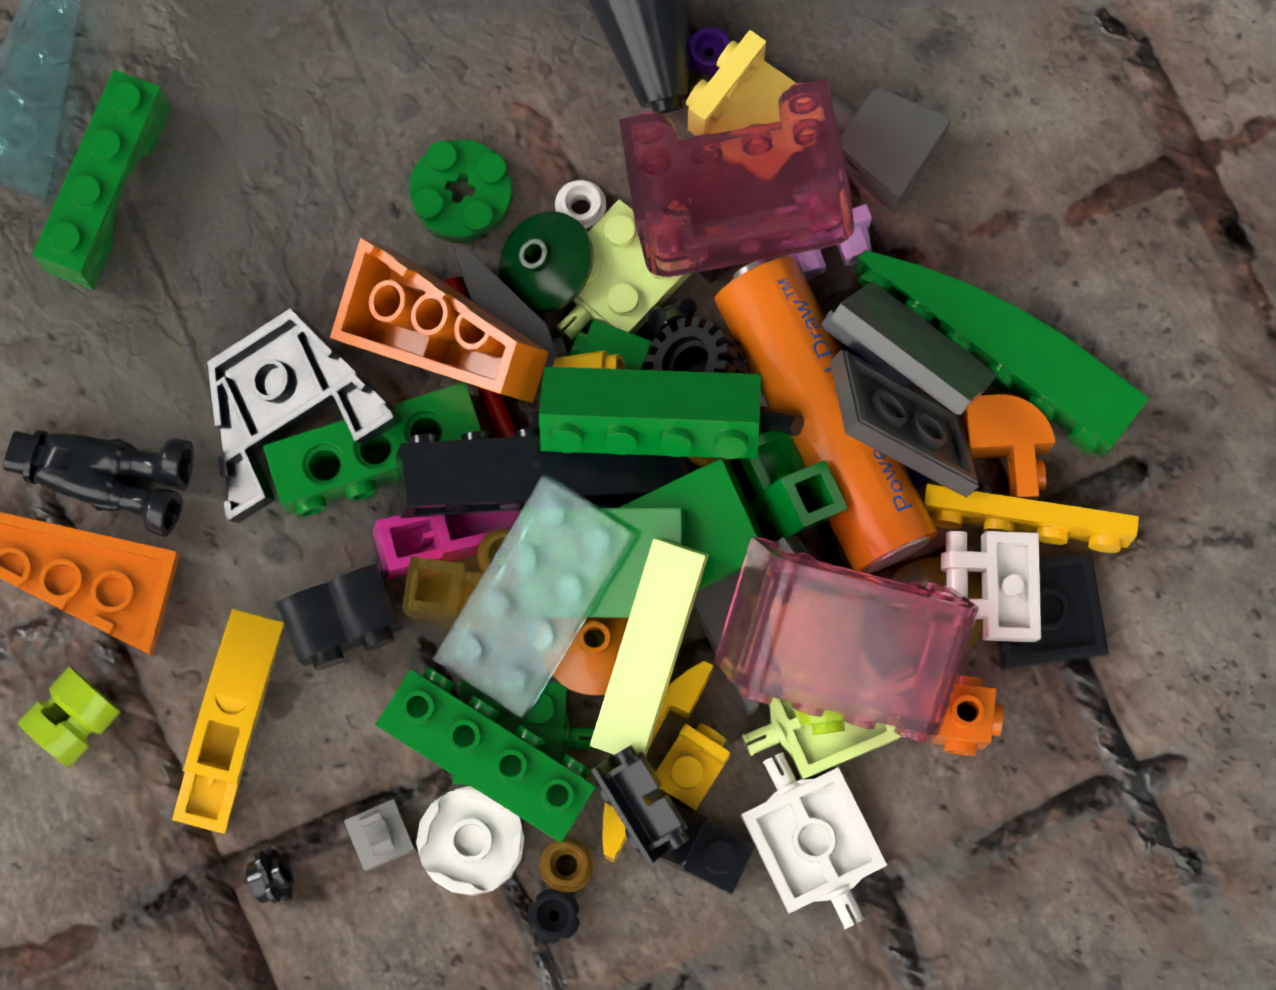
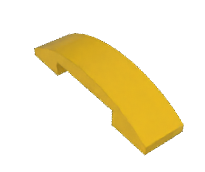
(680, 699)

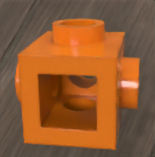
(966, 737)

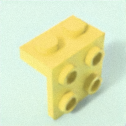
(740, 92)

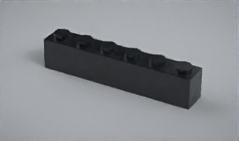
(501, 473)

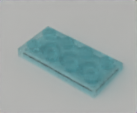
(535, 596)

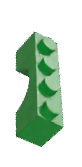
(83, 216)

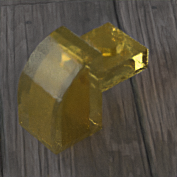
(437, 591)

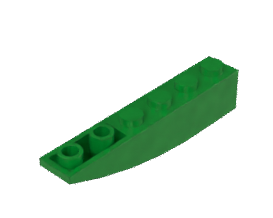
(1022, 350)

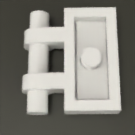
(1008, 581)

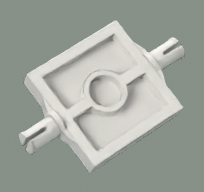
(813, 840)

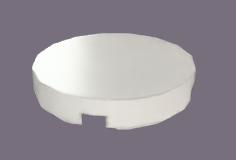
(469, 842)

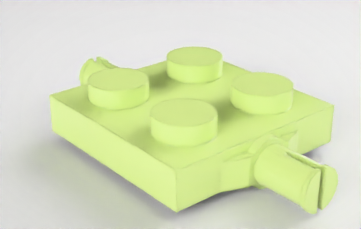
(619, 284)
(812, 752)

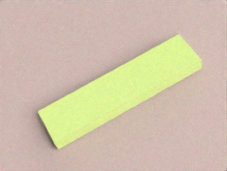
(649, 647)

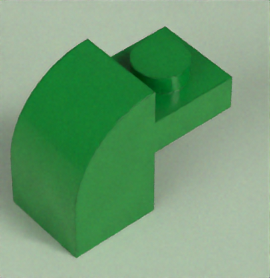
(787, 491)

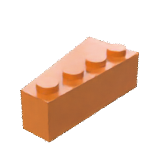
(422, 321)

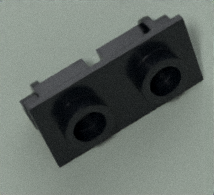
(649, 826)

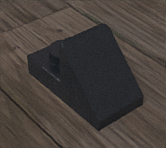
(710, 853)

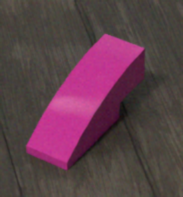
(433, 538)

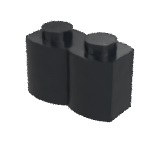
(340, 616)

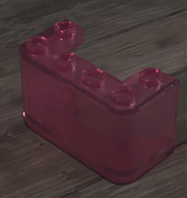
(741, 189)
(844, 641)

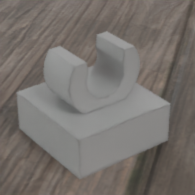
(379, 835)

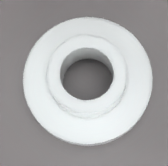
(584, 191)

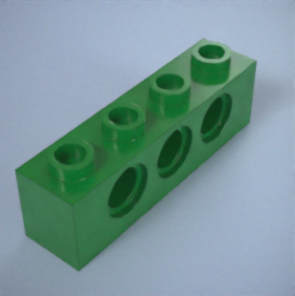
(296, 457)

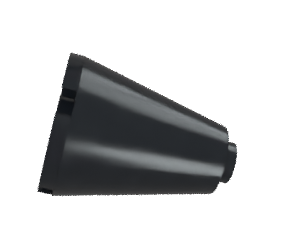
(650, 47)

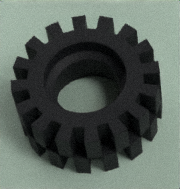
(693, 339)

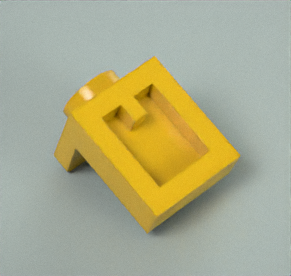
(693, 765)

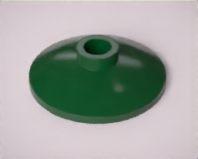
(560, 270)

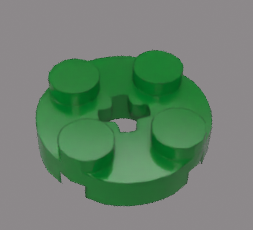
(476, 214)

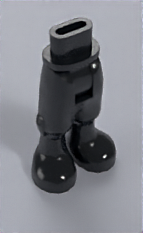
(94, 470)

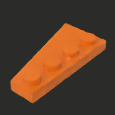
(90, 576)

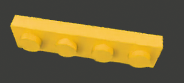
(1052, 521)

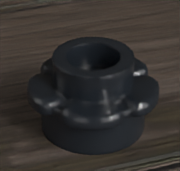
(549, 901)

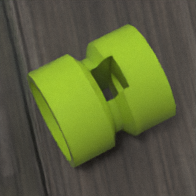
(49, 722)

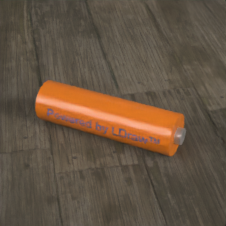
(783, 340)

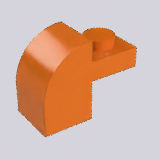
(1015, 430)

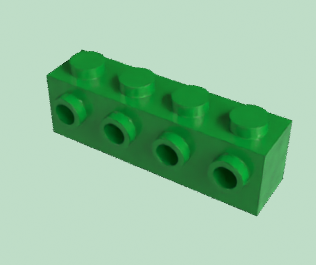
(650, 412)
(487, 755)

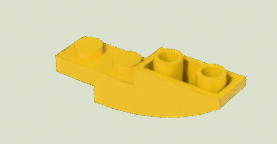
(227, 720)

